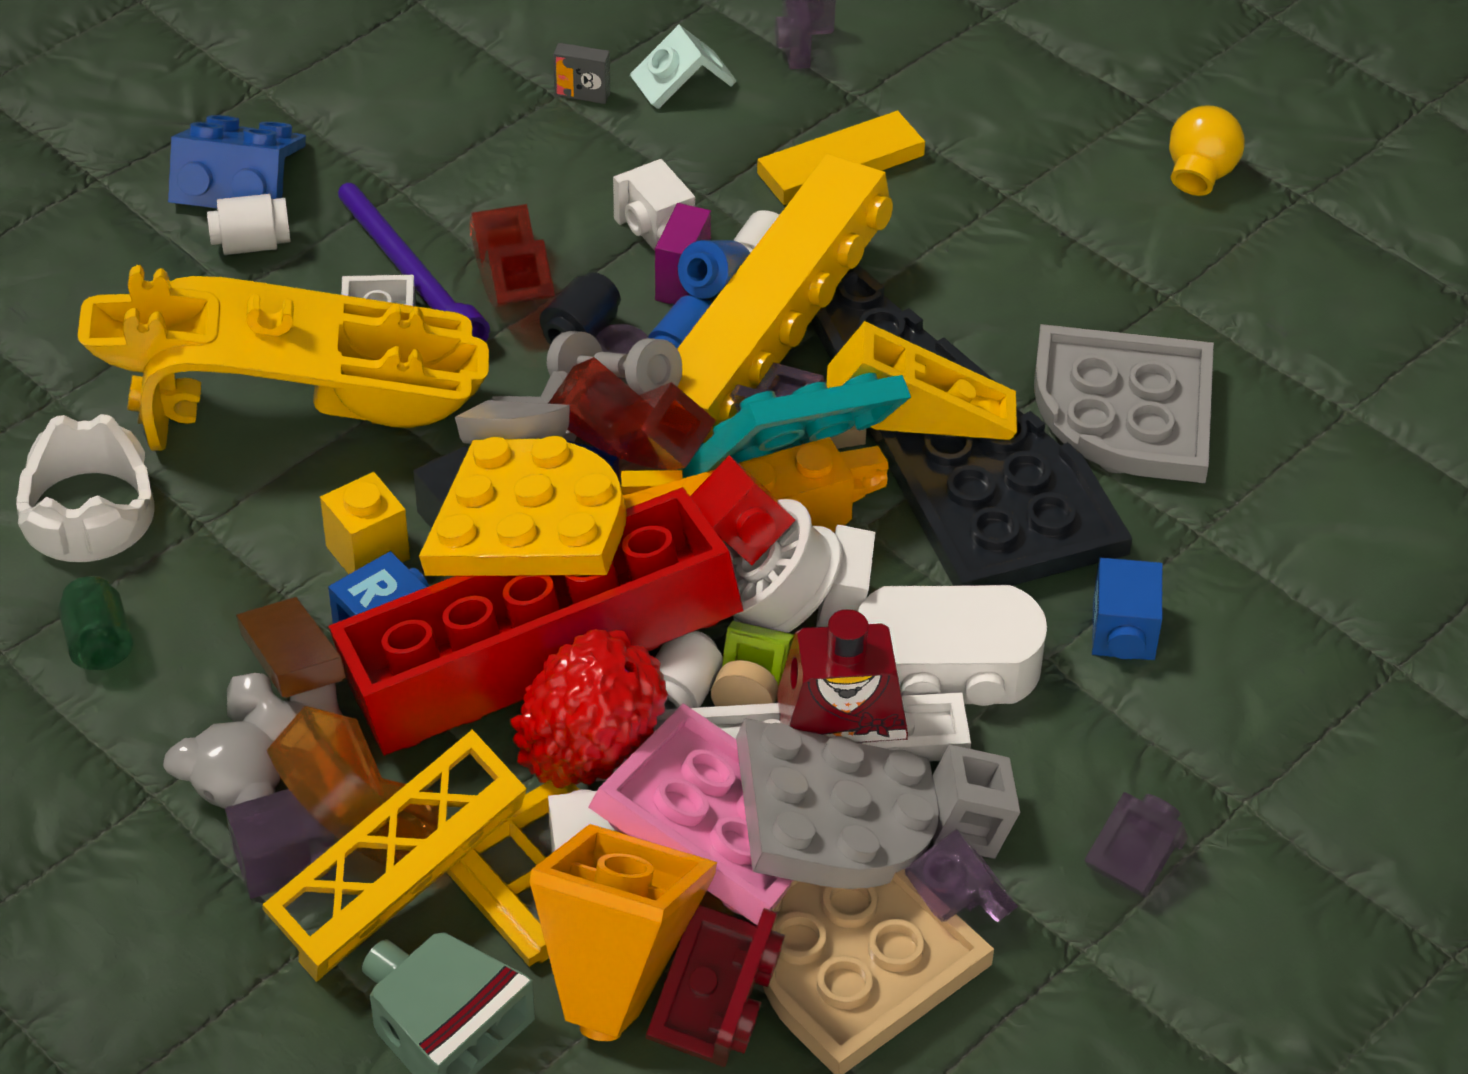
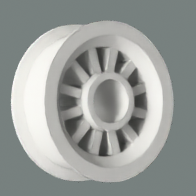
(790, 575)

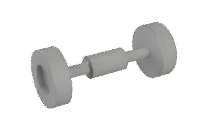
(645, 367)

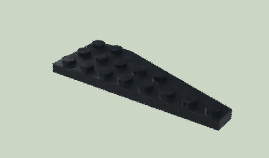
(984, 503)

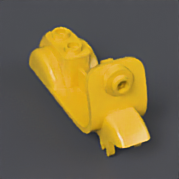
(359, 353)

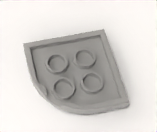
(1128, 399)
(832, 806)

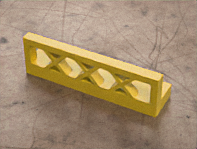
(413, 873)

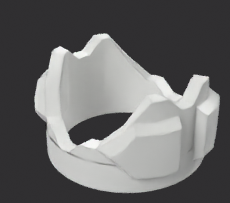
(98, 526)

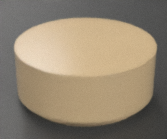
(743, 684)

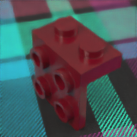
(710, 984)

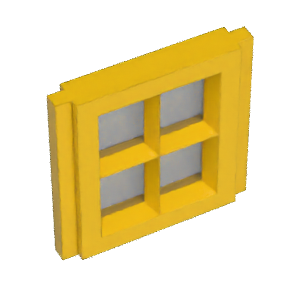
(499, 873)

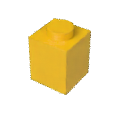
(364, 523)

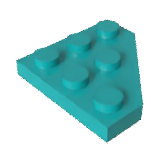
(809, 414)

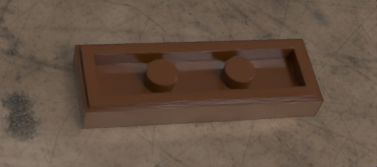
(290, 647)

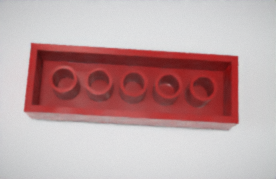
(484, 639)

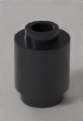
(582, 306)

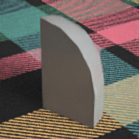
(513, 420)

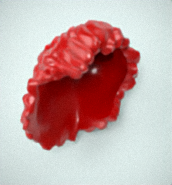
(588, 710)

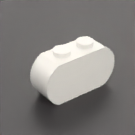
(962, 640)

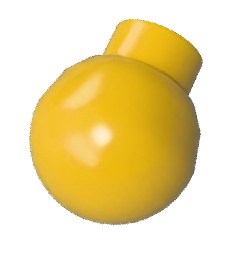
(1204, 148)

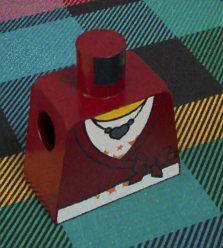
(843, 681)

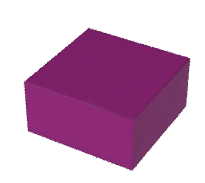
(684, 227)

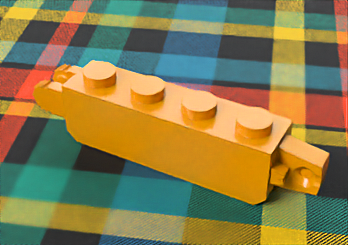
(809, 473)

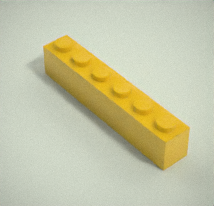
(783, 283)

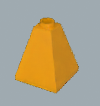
(613, 921)

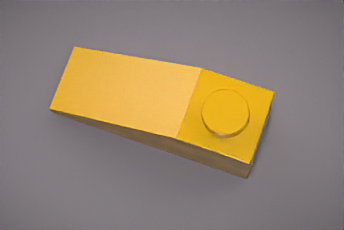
(943, 393)

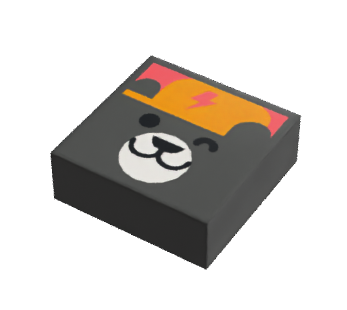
(581, 73)

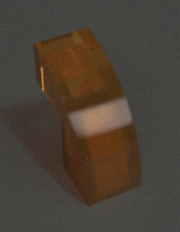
(337, 780)

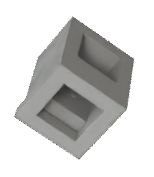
(976, 798)

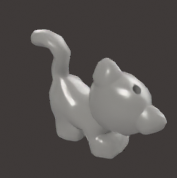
(231, 759)

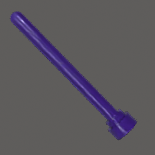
(406, 260)

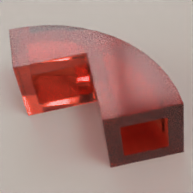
(508, 257)
(646, 429)

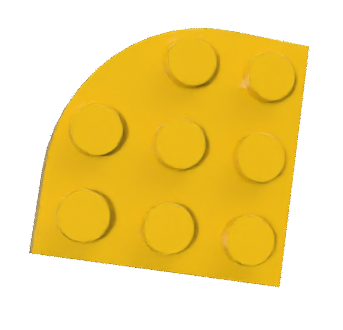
(527, 512)

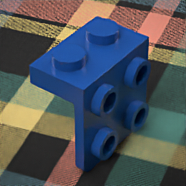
(229, 160)

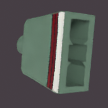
(446, 1004)

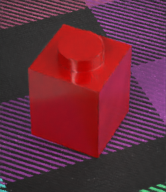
(741, 510)

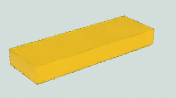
(874, 143)

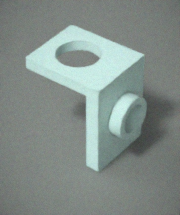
(674, 64)

